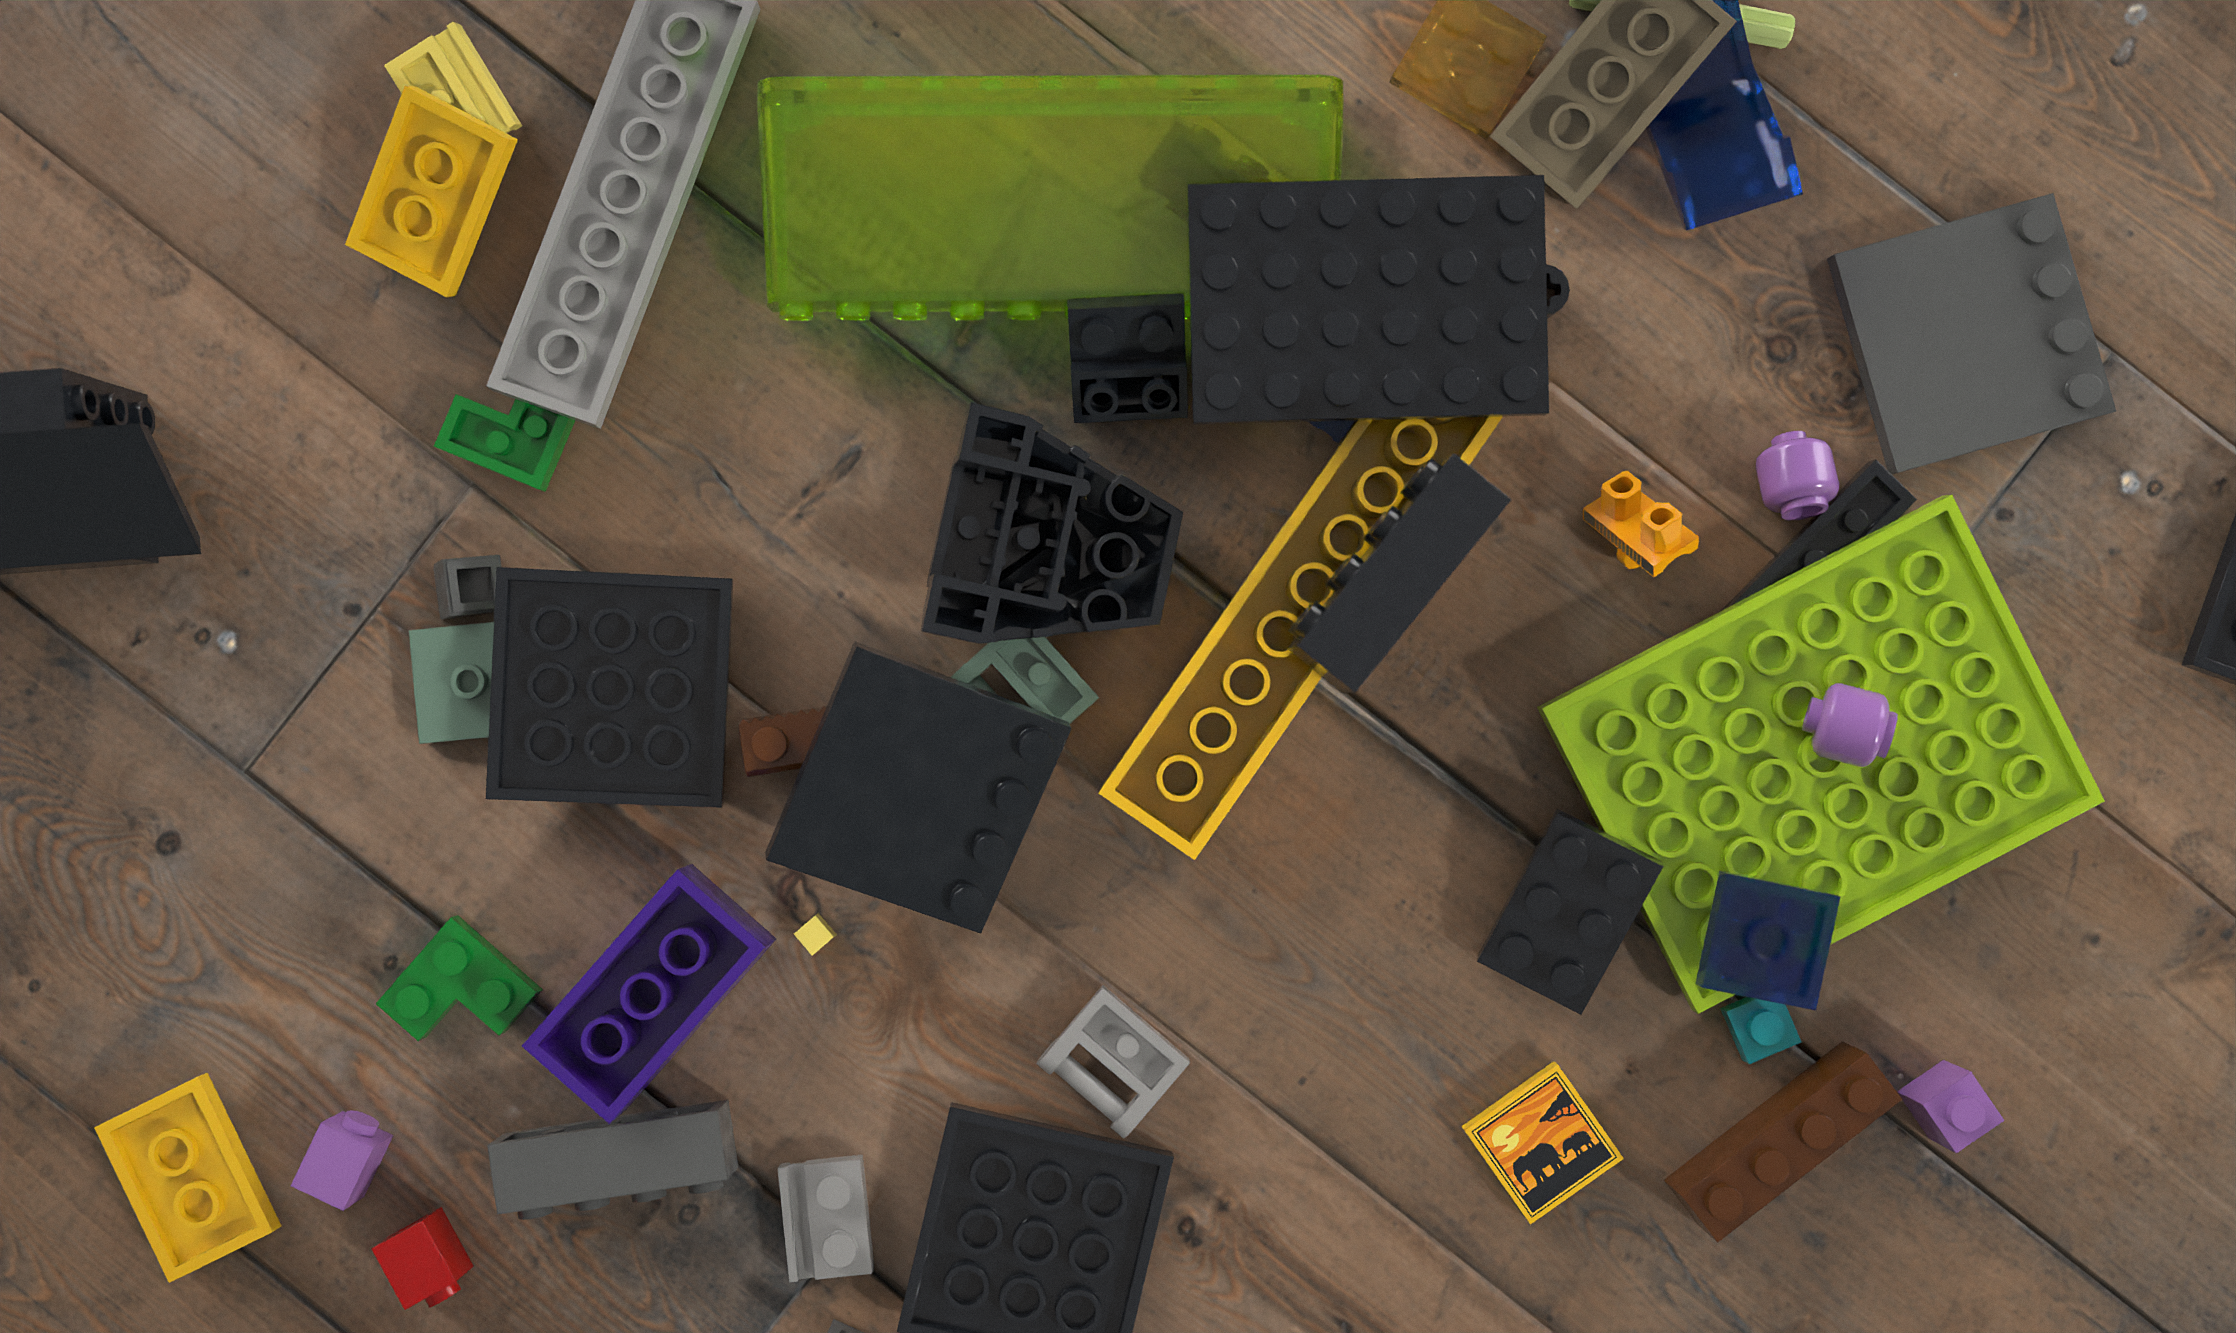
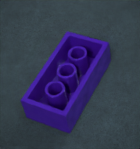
(649, 992)

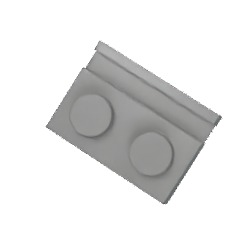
(826, 1218)

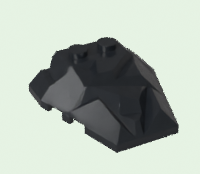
(1043, 539)

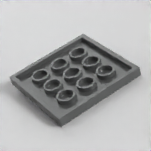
(1971, 334)

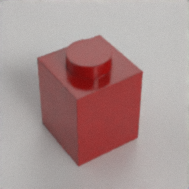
(424, 1260)

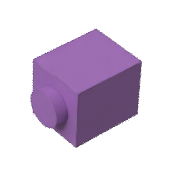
(1950, 1106)
(342, 1159)

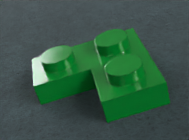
(515, 445)
(461, 968)

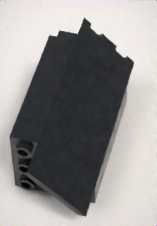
(83, 477)

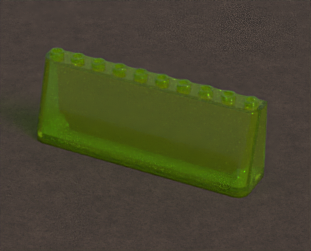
(1013, 183)

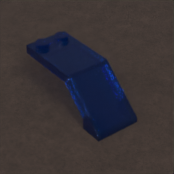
(1722, 137)

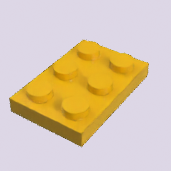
(430, 191)
(188, 1177)

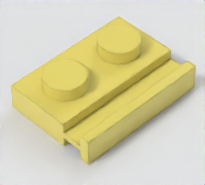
(456, 74)

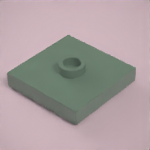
(452, 681)

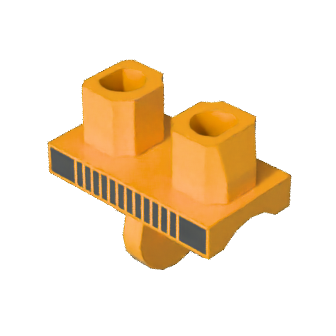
(1642, 530)

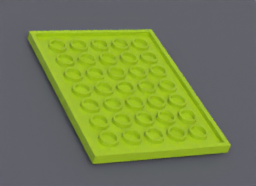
(1708, 761)

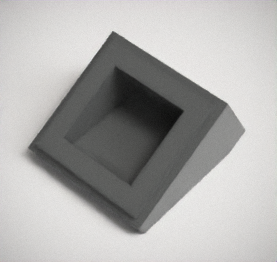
(466, 586)

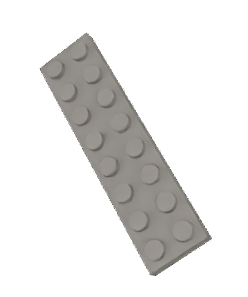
(622, 205)

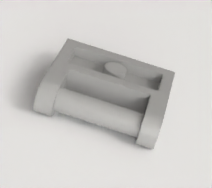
(1126, 1048)

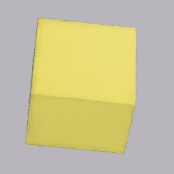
(815, 934)

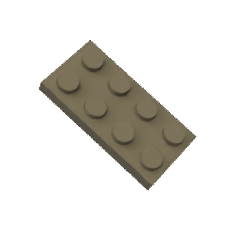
(1608, 88)

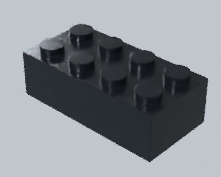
(1398, 574)

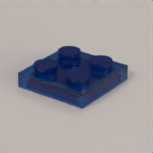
(1767, 940)

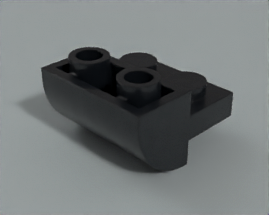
(1128, 358)

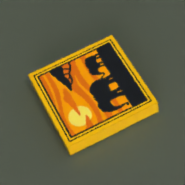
(1542, 1142)

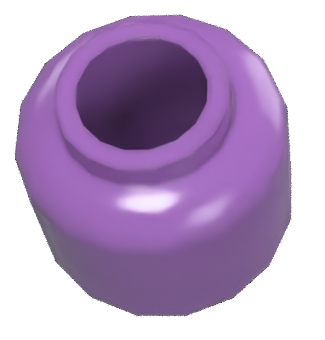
(1797, 476)
(1850, 725)

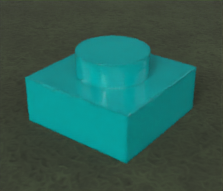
(1760, 1028)

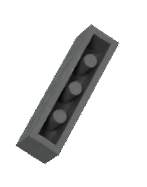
(603, 1160)

